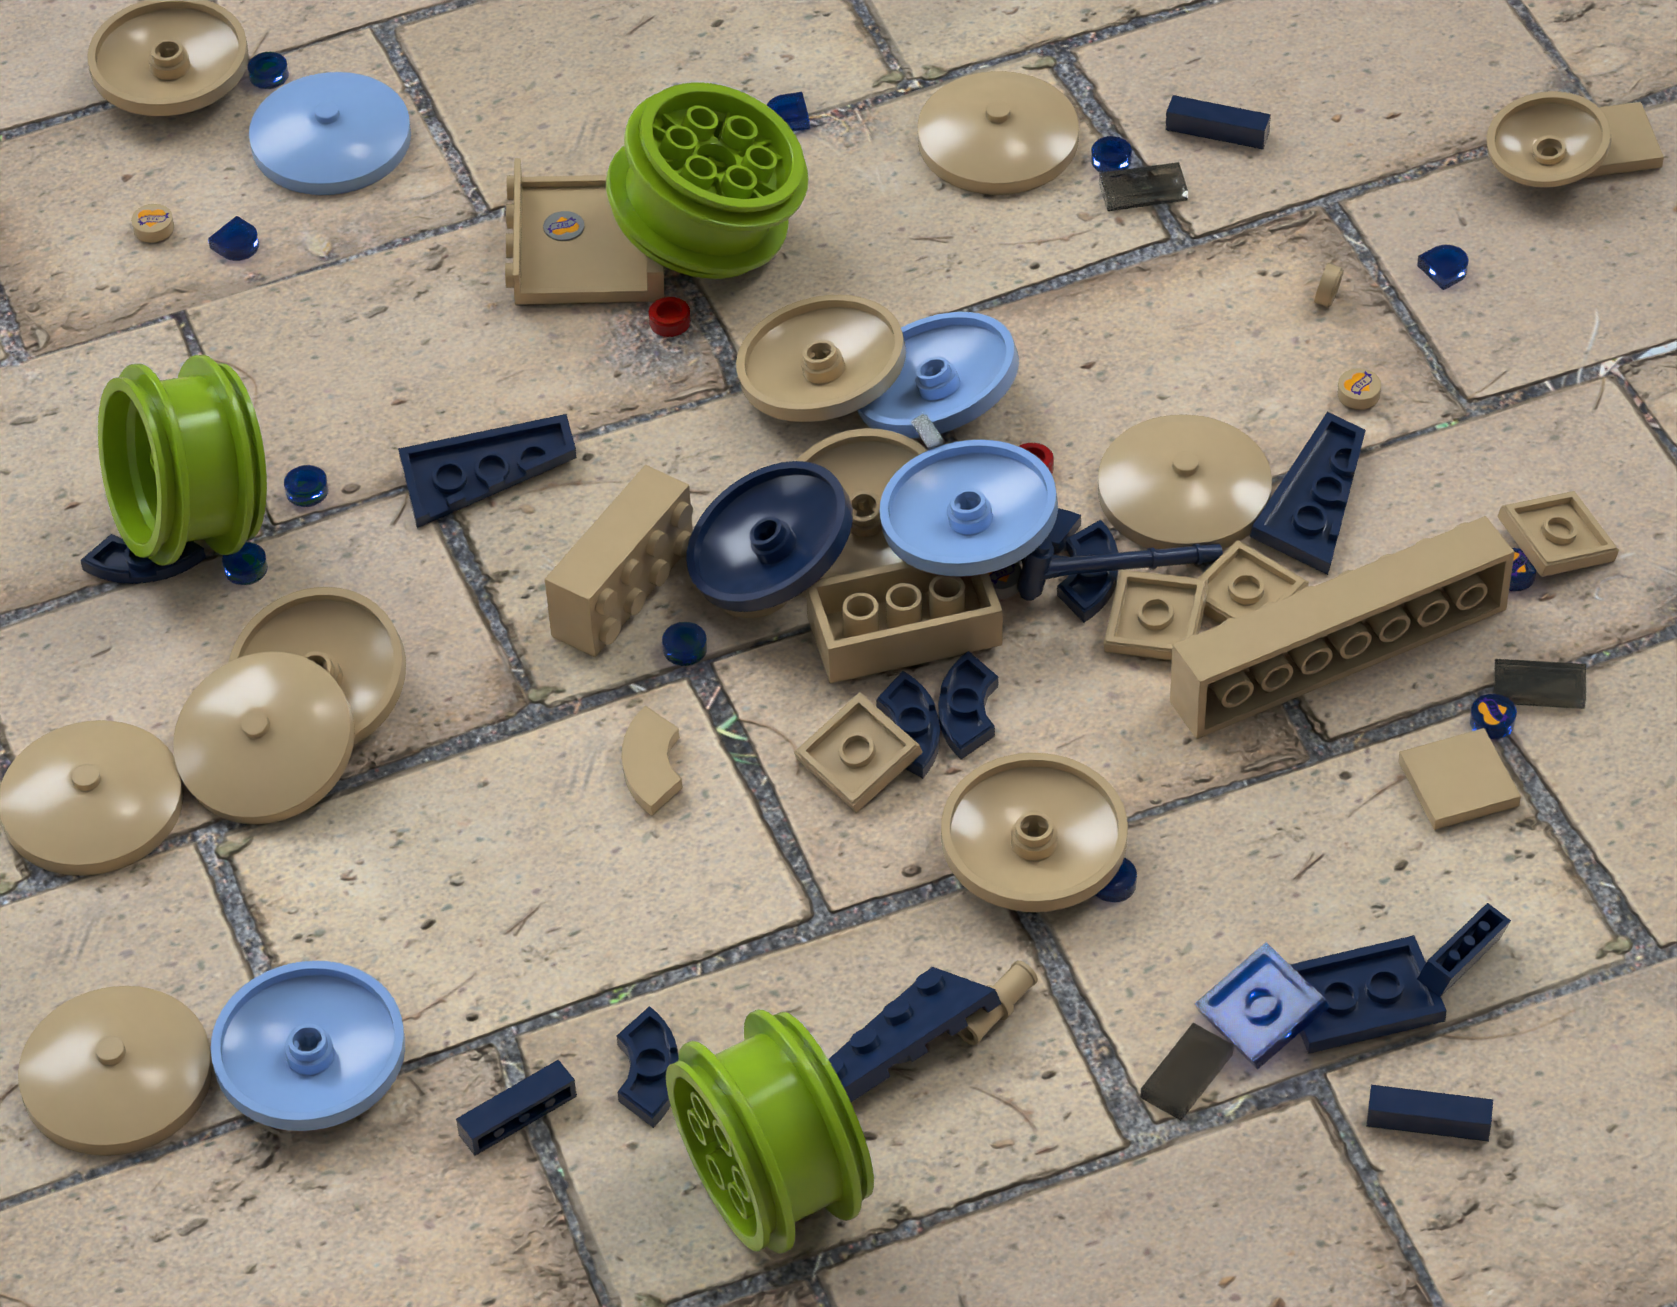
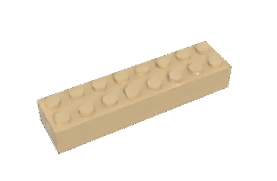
(1340, 626)

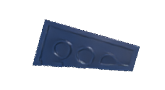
(473, 466)
(1312, 498)
(899, 1033)

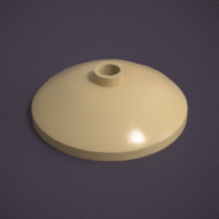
(1548, 139)

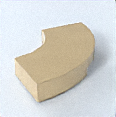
(647, 762)

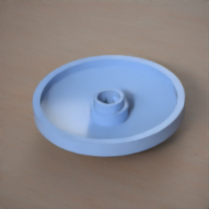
(330, 133)
(951, 373)
(968, 507)
(308, 1045)

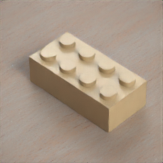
(619, 561)
(900, 619)

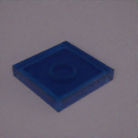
(1262, 1005)

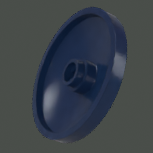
(769, 536)

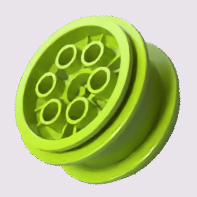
(706, 180)
(182, 459)
(770, 1130)

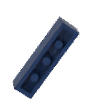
(1218, 122)
(1463, 949)
(516, 1107)
(1430, 1113)

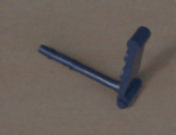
(1044, 565)

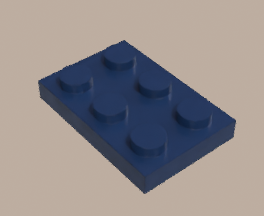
(1369, 994)

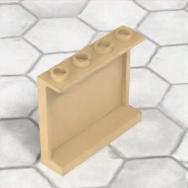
(588, 269)

